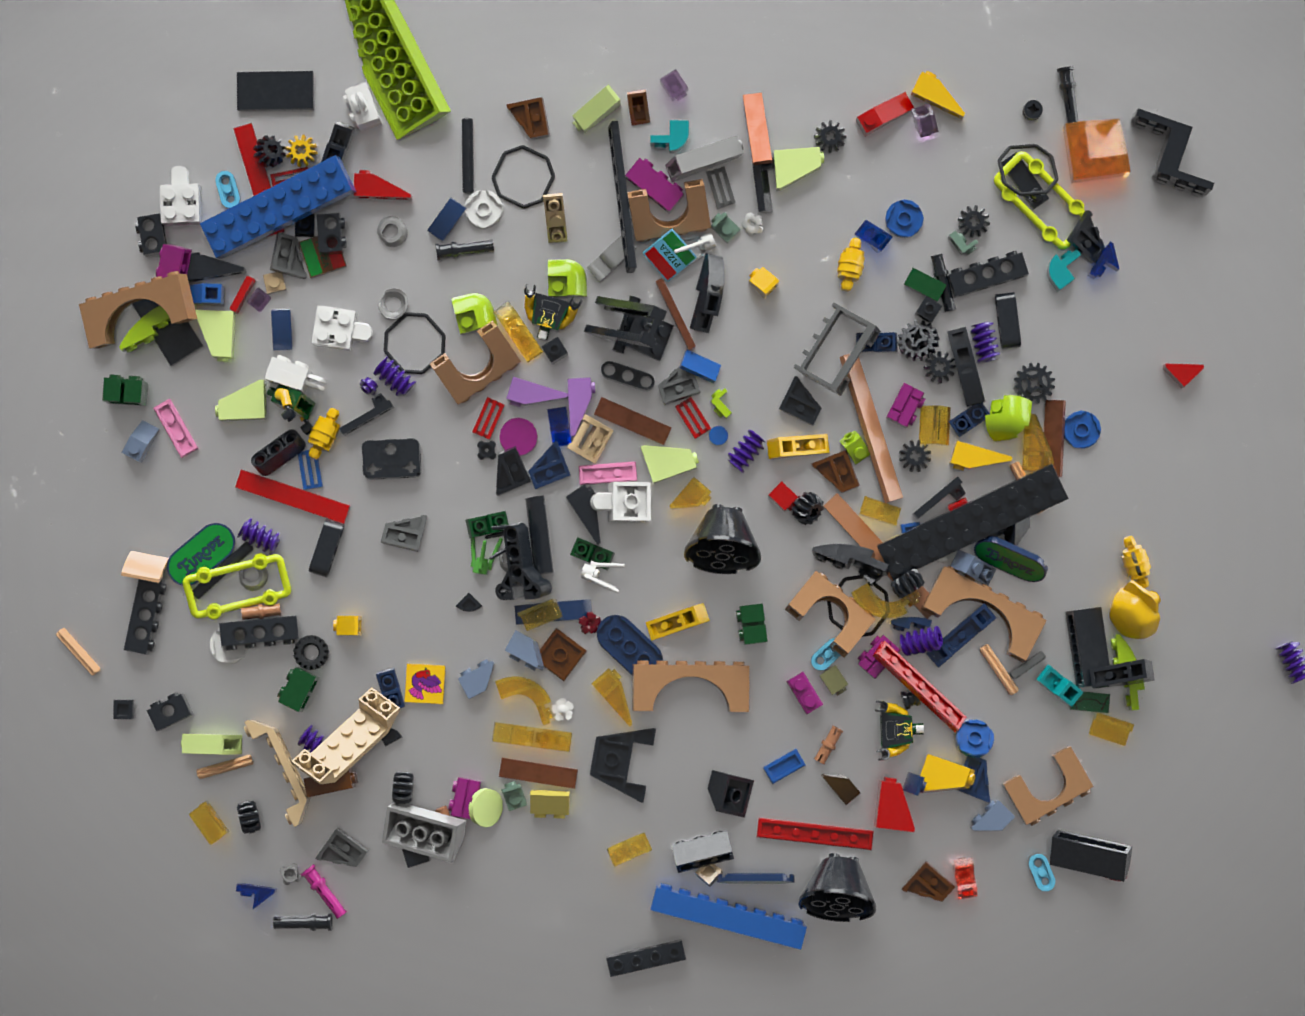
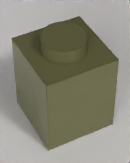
(834, 680)

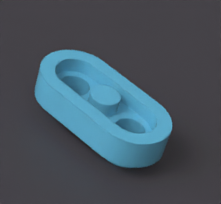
(227, 190)
(827, 654)
(1041, 872)

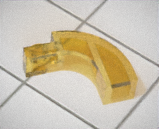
(876, 606)
(520, 685)

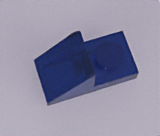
(873, 236)
(1108, 258)
(559, 425)
(261, 892)

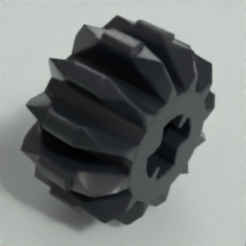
(833, 142)
(274, 146)
(978, 217)
(940, 360)
(918, 450)
(807, 508)
(907, 583)
(402, 787)
(248, 817)

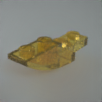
(531, 736)

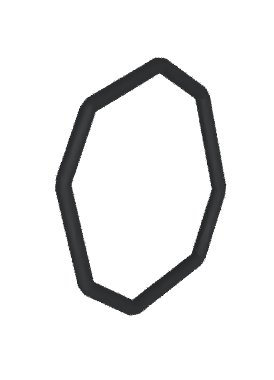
(533, 152)
(1032, 192)
(396, 323)
(875, 585)

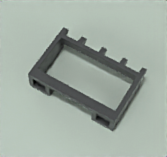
(867, 338)

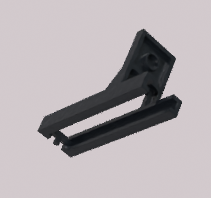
(647, 333)

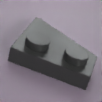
(287, 257)
(678, 386)
(405, 533)
(342, 849)

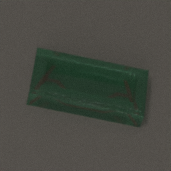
(1092, 702)

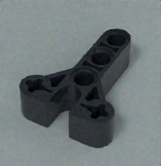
(522, 577)

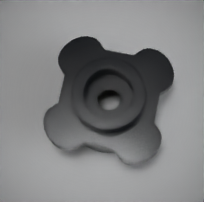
(489, 445)

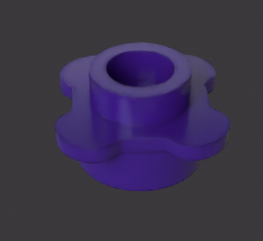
(368, 386)

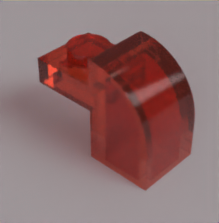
(964, 877)

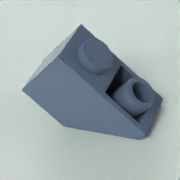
(973, 567)
(526, 649)
(476, 681)
(993, 819)

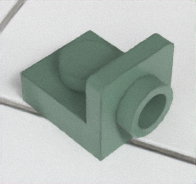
(724, 227)
(959, 241)
(514, 795)

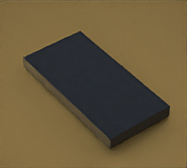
(275, 90)
(174, 340)

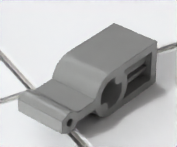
(608, 260)

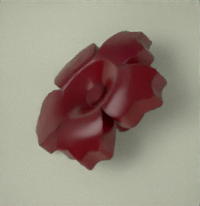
(589, 623)

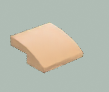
(144, 566)

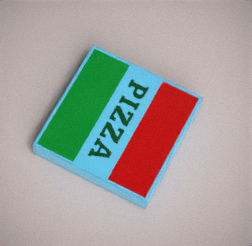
(664, 259)

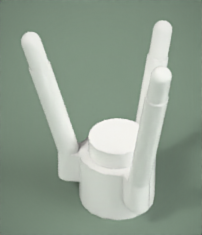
(705, 242)
(591, 573)

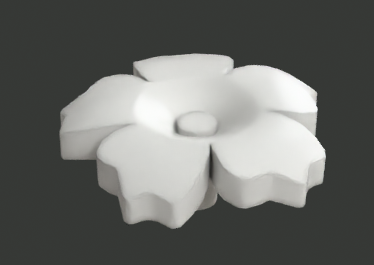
(752, 224)
(562, 710)

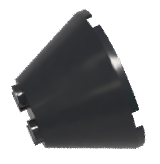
(723, 542)
(838, 891)

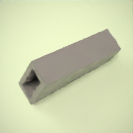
(704, 158)

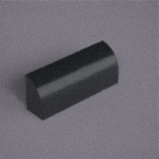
(539, 534)
(1087, 643)
(1090, 855)

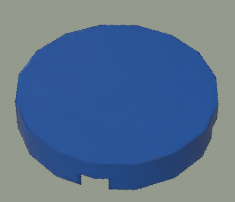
(904, 218)
(1082, 429)
(974, 738)

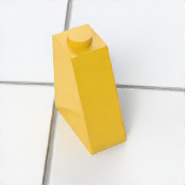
(945, 775)

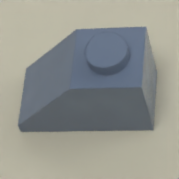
(140, 441)

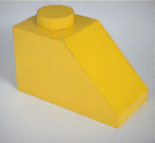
(763, 281)
(348, 625)

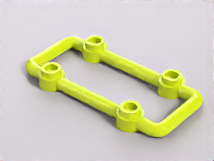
(1035, 167)
(214, 610)

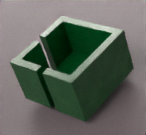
(125, 391)
(752, 624)
(297, 688)

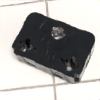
(391, 465)

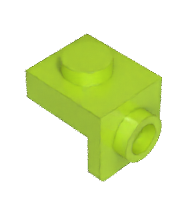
(720, 409)
(855, 446)

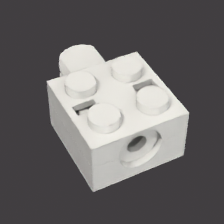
(363, 107)
(179, 198)
(338, 327)
(292, 375)
(622, 501)

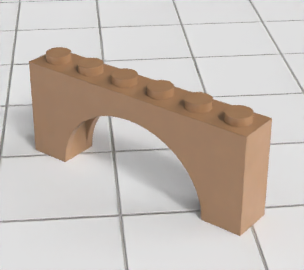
(102, 313)
(1021, 624)
(729, 679)

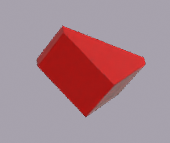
(1182, 373)

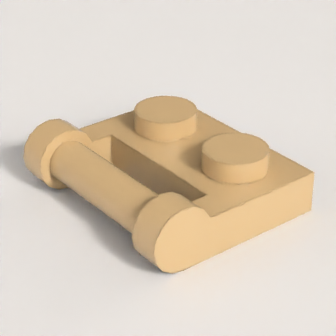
(594, 442)

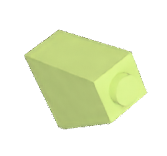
(596, 109)
(795, 164)
(218, 332)
(244, 404)
(668, 461)
(211, 744)

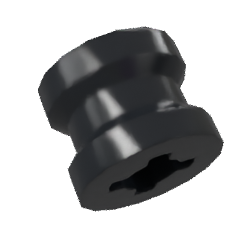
(1032, 114)
(909, 699)

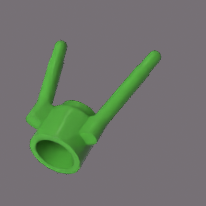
(481, 564)

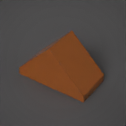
(638, 107)

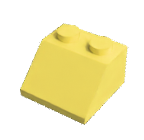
(549, 802)

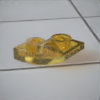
(629, 849)

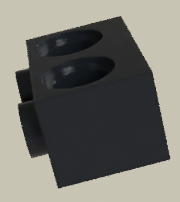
(156, 233)
(326, 234)

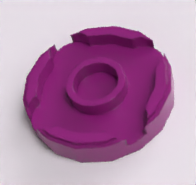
(518, 433)

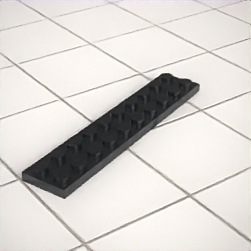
(973, 521)

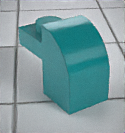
(676, 140)
(1057, 269)
(1059, 685)

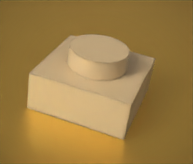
(274, 282)
(708, 874)

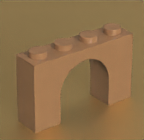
(693, 219)
(501, 360)
(855, 618)
(1075, 783)

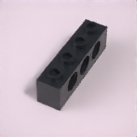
(961, 288)
(228, 630)
(133, 642)
(646, 958)

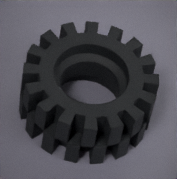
(299, 652)

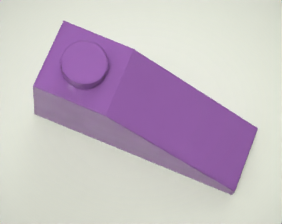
(528, 393)
(579, 395)

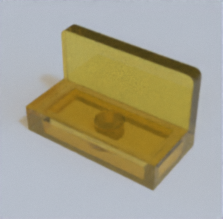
(934, 425)
(879, 511)
(540, 614)
(1110, 728)
(209, 822)

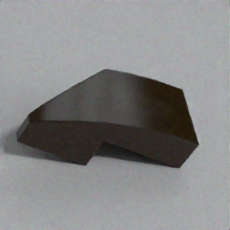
(842, 787)

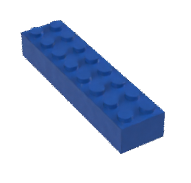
(277, 207)
(729, 917)

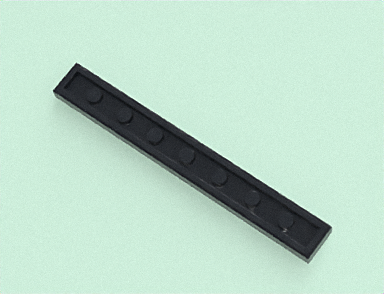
(622, 197)

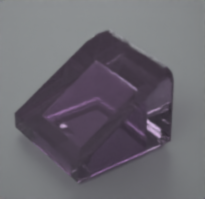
(259, 299)

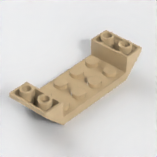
(257, 729)
(350, 740)

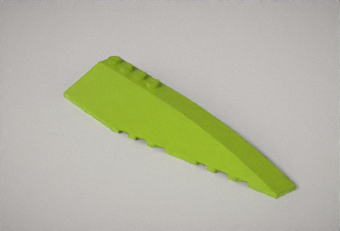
(395, 67)

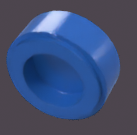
(718, 435)

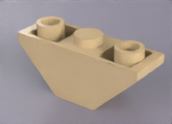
(555, 217)

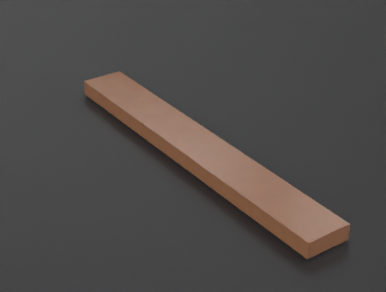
(873, 432)
(863, 536)

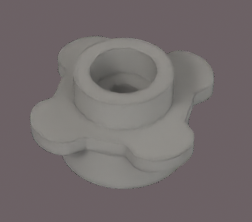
(285, 874)

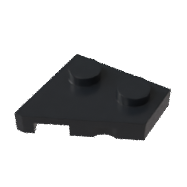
(1086, 238)
(800, 403)
(510, 471)

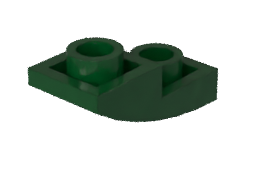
(925, 284)
(482, 525)
(590, 552)

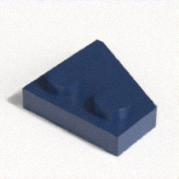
(549, 467)
(980, 786)

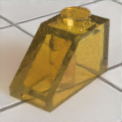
(692, 496)

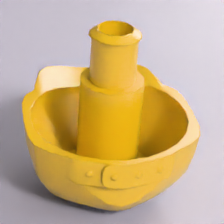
(1135, 611)

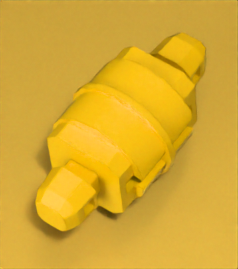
(851, 264)
(323, 433)
(1131, 563)

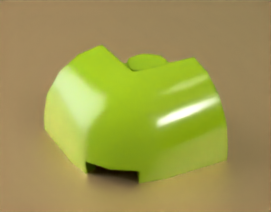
(566, 278)
(473, 312)
(1008, 417)

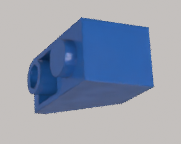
(207, 294)

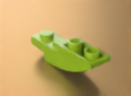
(144, 329)
(1125, 654)

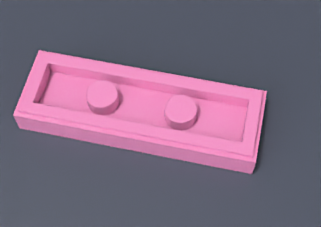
(175, 428)
(607, 473)

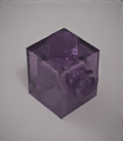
(674, 85)
(924, 120)

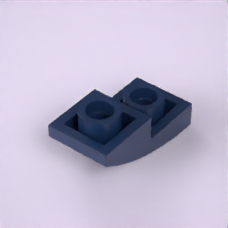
(446, 219)
(281, 329)
(884, 343)
(969, 419)
(905, 622)
(390, 686)
(914, 784)

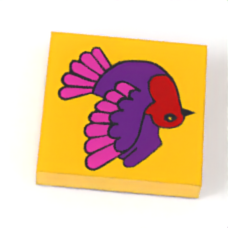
(425, 683)

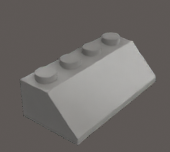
(423, 831)

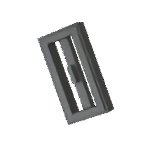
(716, 171)
(1027, 665)

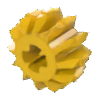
(301, 144)

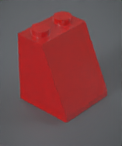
(892, 807)

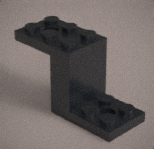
(1172, 152)

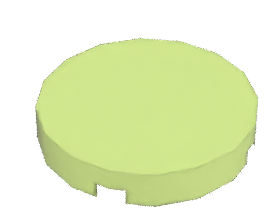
(485, 807)

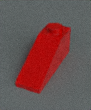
(884, 113)
(373, 187)

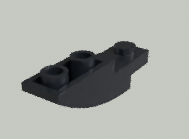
(710, 295)
(966, 366)
(844, 554)

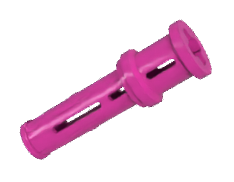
(318, 883)

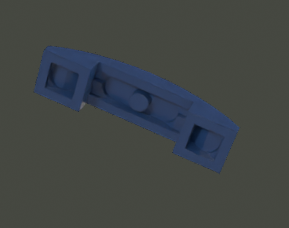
(570, 610)
(962, 634)

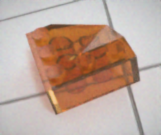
(1095, 150)

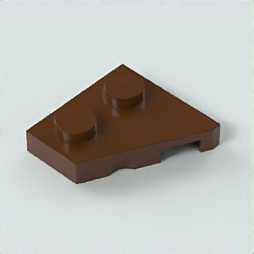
(531, 116)
(838, 471)
(929, 883)

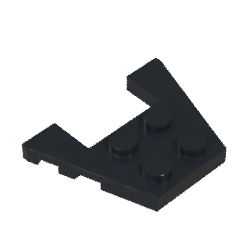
(613, 757)

